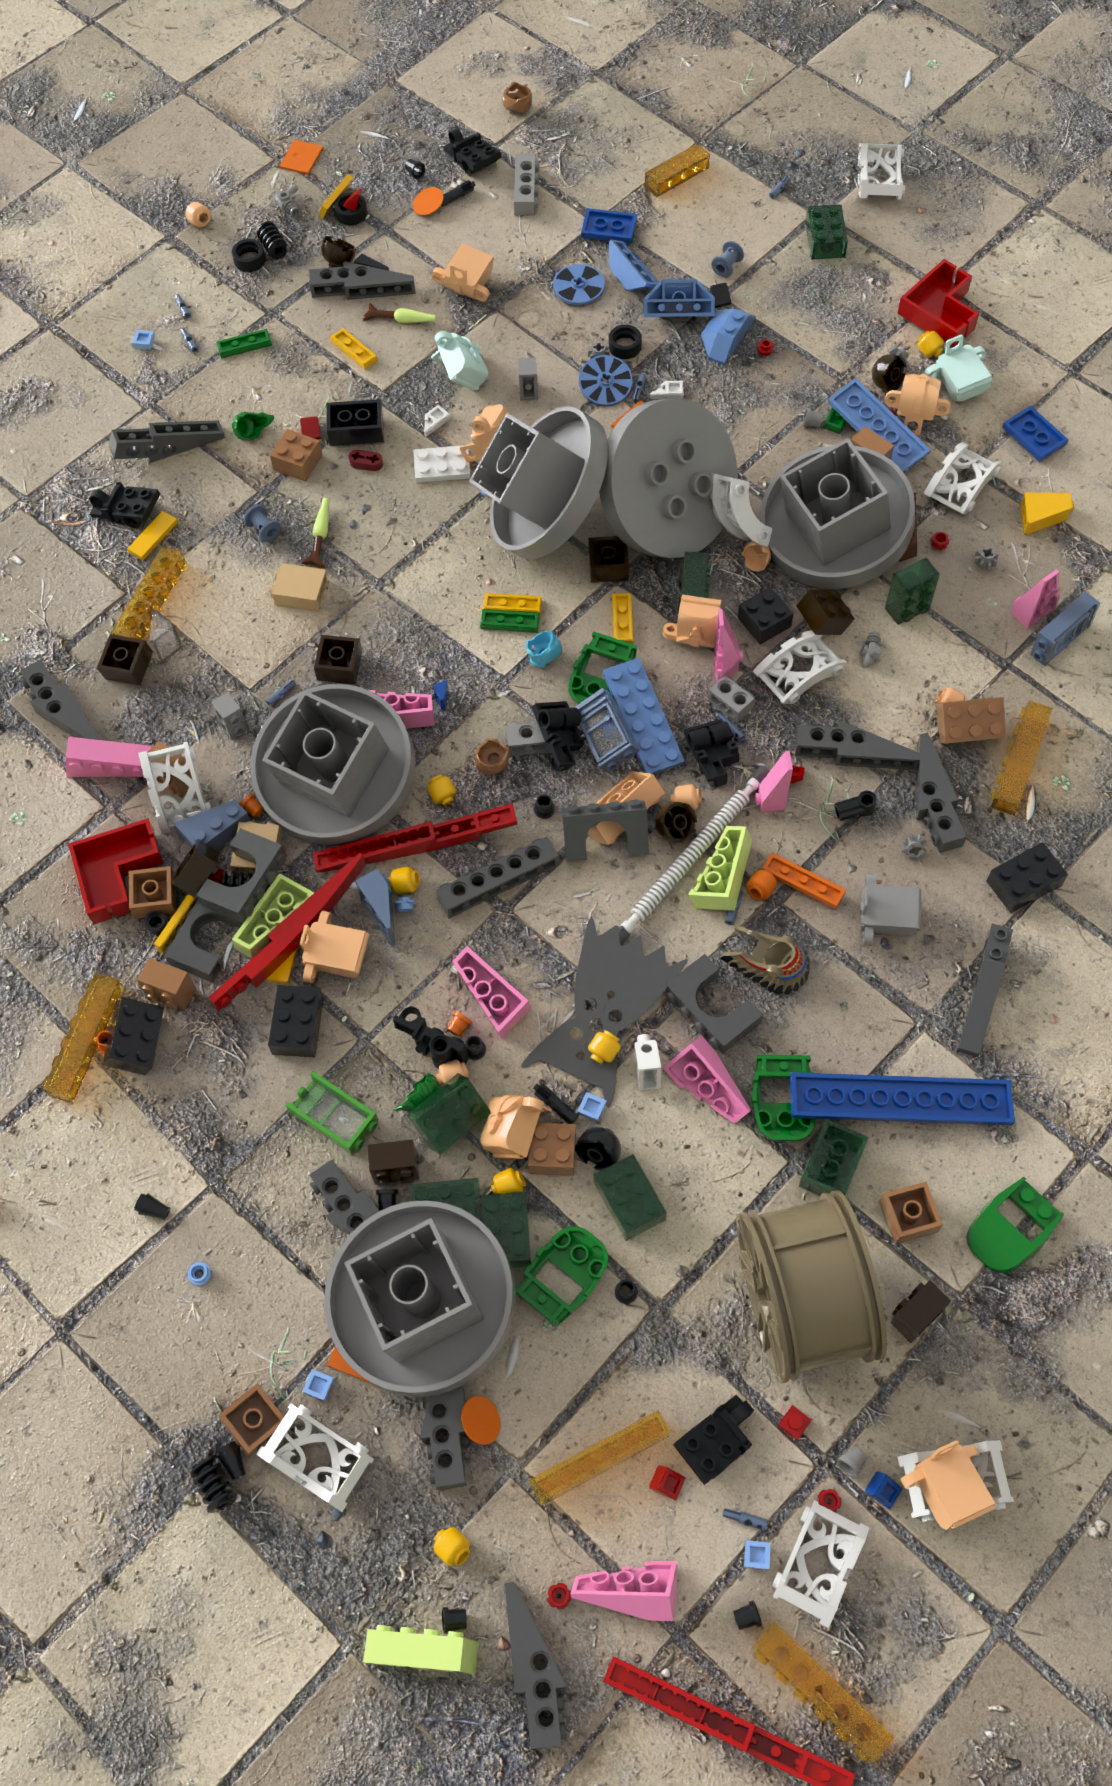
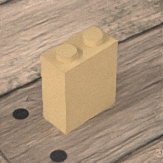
(299, 587)
(269, 831)

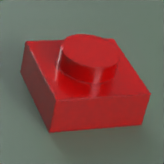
(794, 1422)

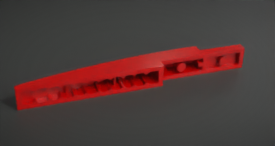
(417, 839)
(287, 935)
(726, 1726)

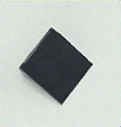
(721, 294)

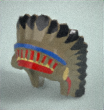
(774, 962)

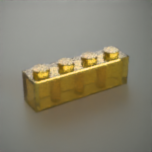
(677, 170)

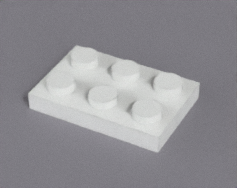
(440, 464)

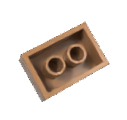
(971, 720)

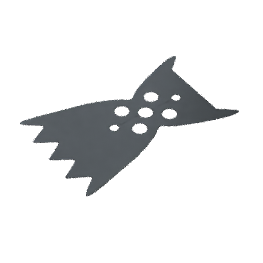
(601, 969)

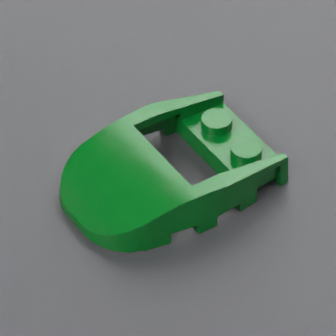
(584, 685)
(775, 1119)
(998, 1241)
(575, 1254)

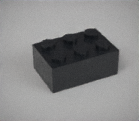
(355, 422)
(1026, 877)
(296, 1021)
(133, 1036)

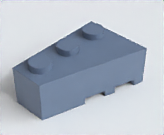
(212, 826)

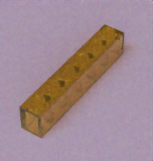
(1021, 758)
(80, 1043)
(599, 1458)

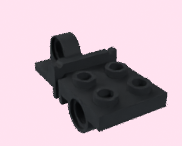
(471, 151)
(125, 504)
(560, 728)
(713, 749)
(441, 1046)
(716, 1440)

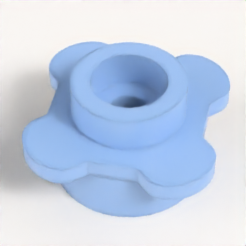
(404, 904)

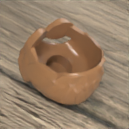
(519, 101)
(491, 757)

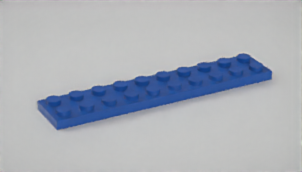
(901, 1098)

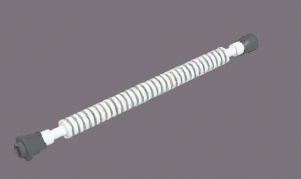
(691, 854)

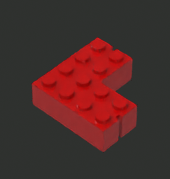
(935, 303)
(105, 861)

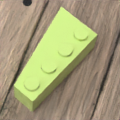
(722, 878)
(276, 905)
(421, 1650)

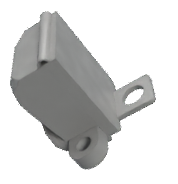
(889, 910)

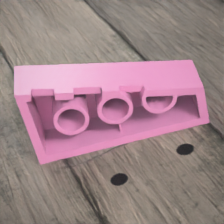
(413, 709)
(103, 758)
(494, 994)

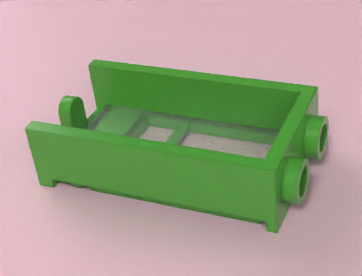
(334, 1114)

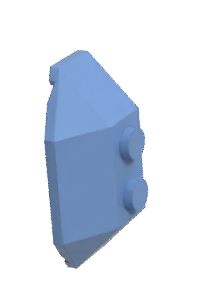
(629, 268)
(679, 299)
(725, 333)

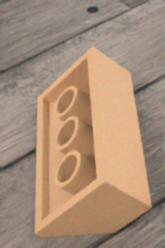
(633, 786)

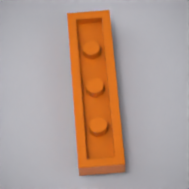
(804, 881)

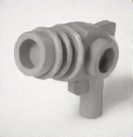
(286, 201)
(871, 649)

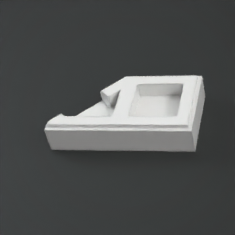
(668, 390)
(435, 419)

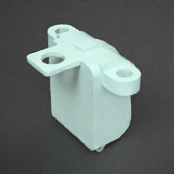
(461, 359)
(961, 370)

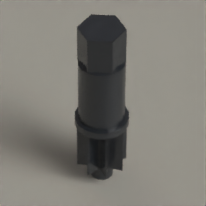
(460, 191)
(555, 1103)

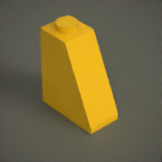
(1044, 510)

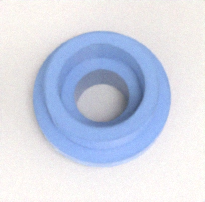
(194, 1269)

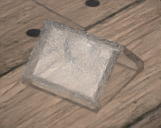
(163, 638)

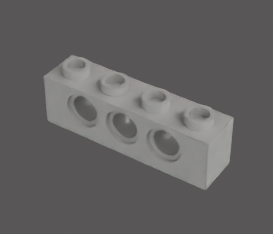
(525, 184)

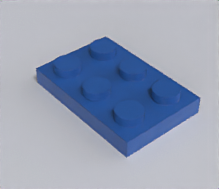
(608, 225)
(1035, 433)

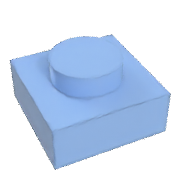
(143, 339)
(592, 1107)
(318, 1385)
(757, 1555)

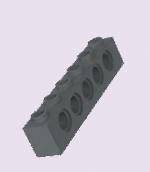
(494, 886)

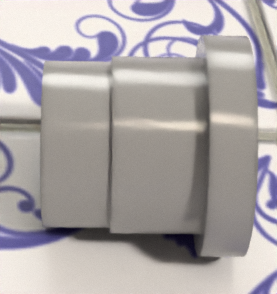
(812, 418)
(852, 1461)

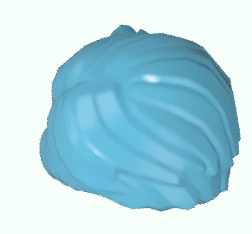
(546, 649)

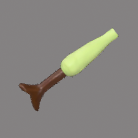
(401, 315)
(320, 532)

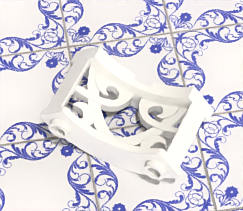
(871, 186)
(980, 466)
(734, 510)
(815, 649)
(151, 770)
(282, 1457)
(981, 1462)
(850, 1545)

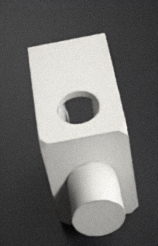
(647, 1063)

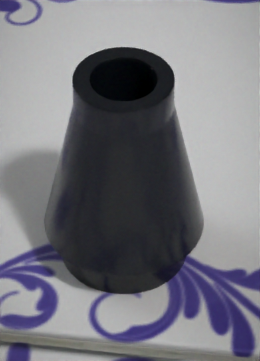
(151, 1207)
(231, 1459)

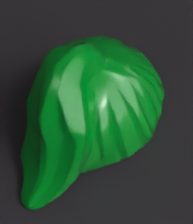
(249, 425)
(423, 1089)

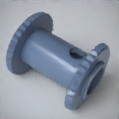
(723, 265)
(256, 517)

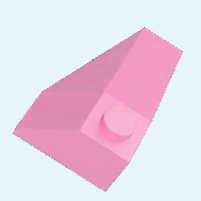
(1037, 601)
(726, 649)
(775, 786)
(705, 1075)
(639, 1592)

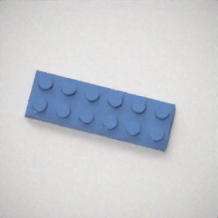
(863, 409)
(643, 716)

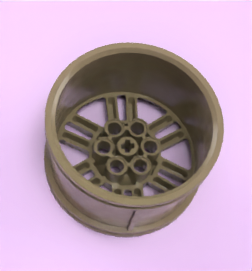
(811, 1286)

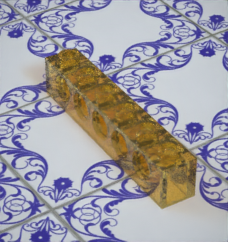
(150, 594)
(878, 1736)

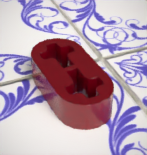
(365, 460)

